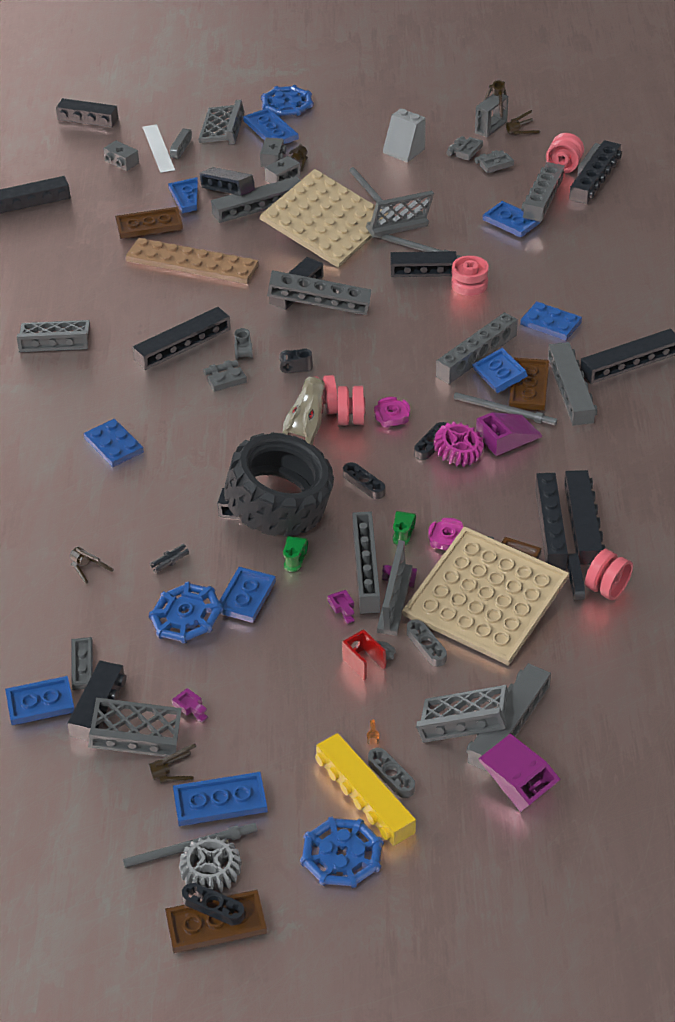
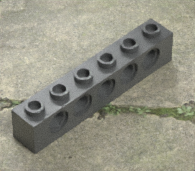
(543, 191)
(319, 292)
(476, 347)

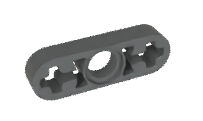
(180, 143)
(426, 650)
(392, 781)

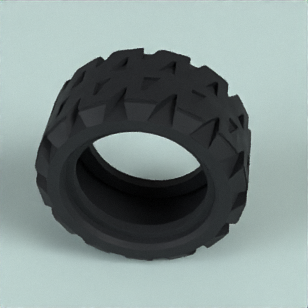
(272, 510)

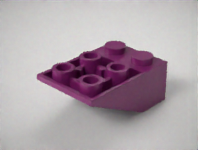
(505, 431)
(518, 771)

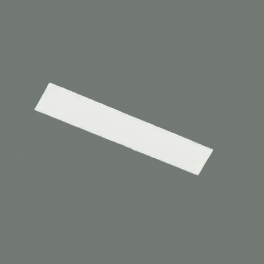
(158, 148)

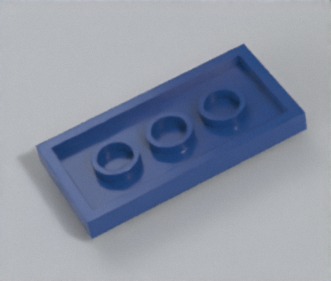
(270, 125)
(219, 798)

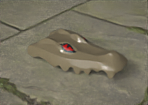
(306, 414)

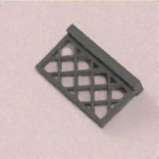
(232, 124)
(402, 221)
(52, 341)
(395, 593)
(466, 721)
(133, 740)

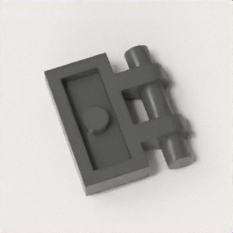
(465, 148)
(494, 161)
(226, 379)

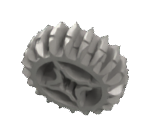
(211, 857)

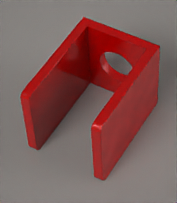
(366, 644)

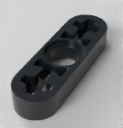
(419, 449)
(354, 473)
(575, 577)
(218, 912)

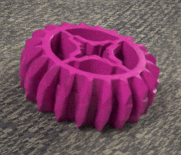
(458, 444)

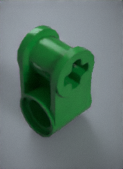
(403, 526)
(294, 553)

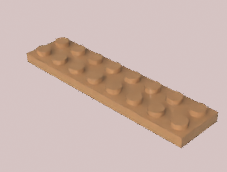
(192, 260)

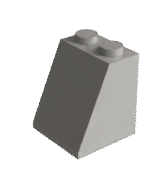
(405, 135)

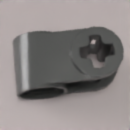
(242, 344)

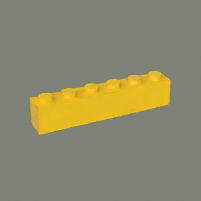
(365, 789)

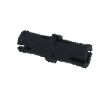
(169, 558)

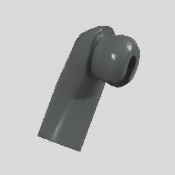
(390, 651)

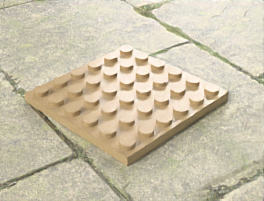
(322, 217)
(486, 595)

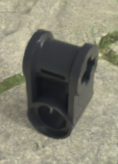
(298, 360)

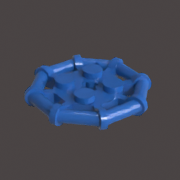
(287, 100)
(187, 620)
(337, 841)

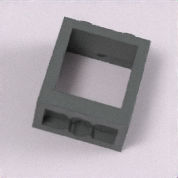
(484, 123)

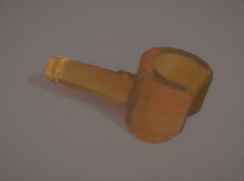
(373, 733)

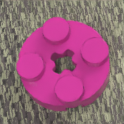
(400, 412)
(438, 531)

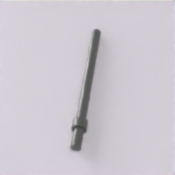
(367, 187)
(407, 243)
(538, 417)
(232, 833)

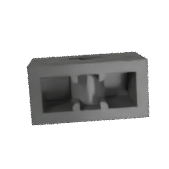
(272, 151)
(121, 155)
(282, 169)

